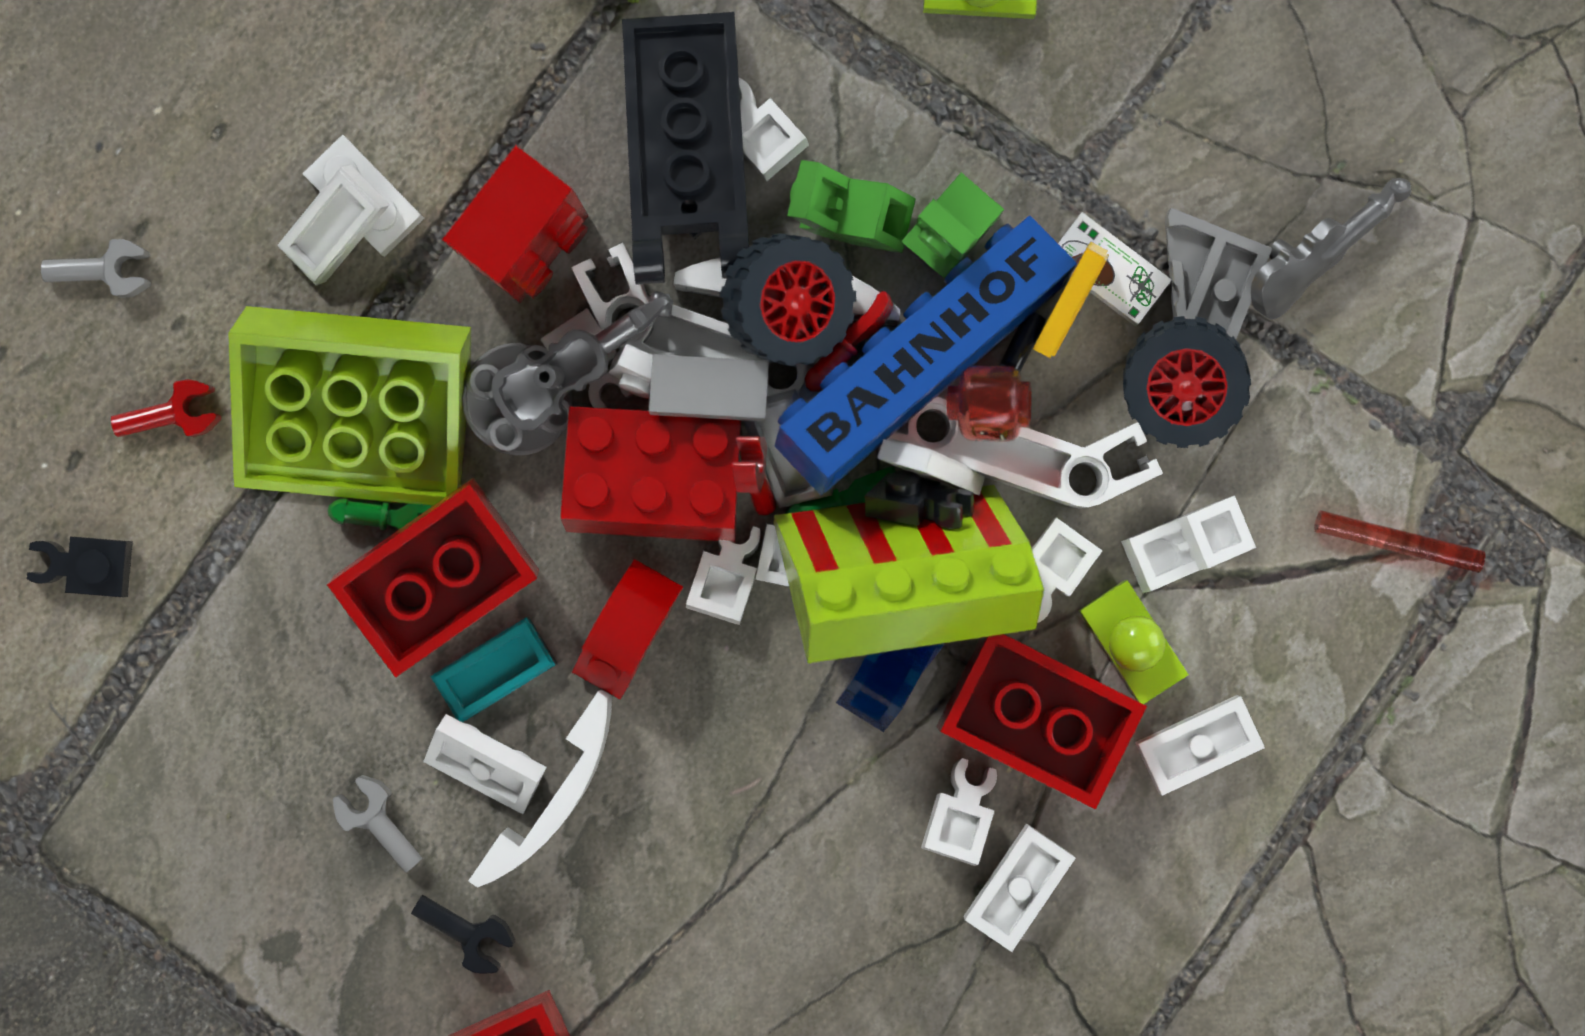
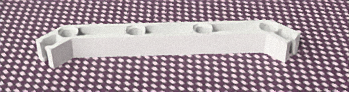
(1028, 463)

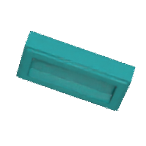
(493, 670)

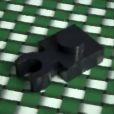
(910, 500)
(90, 566)

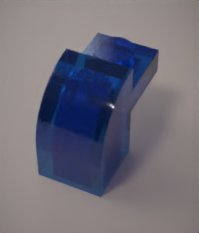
(884, 683)

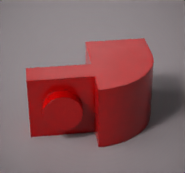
(626, 628)

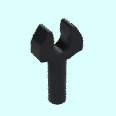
(1023, 342)
(466, 933)

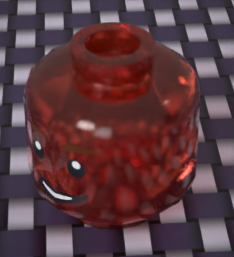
(990, 403)

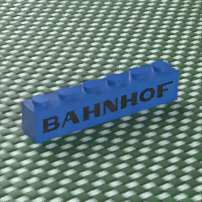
(923, 354)

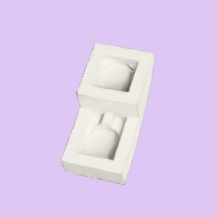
(1188, 544)

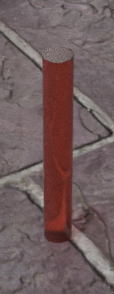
(1400, 541)

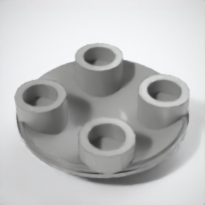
(487, 419)

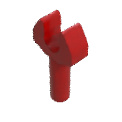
(173, 412)
(751, 474)

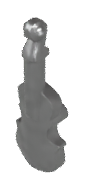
(1294, 269)
(534, 389)

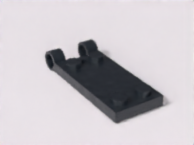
(683, 135)

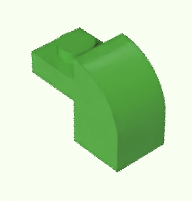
(850, 208)
(952, 225)

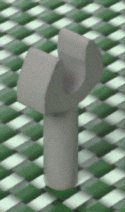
(104, 268)
(376, 821)

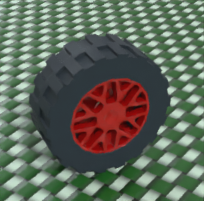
(788, 299)
(1186, 382)

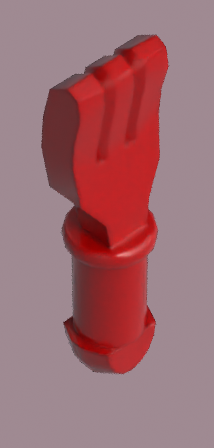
(859, 331)

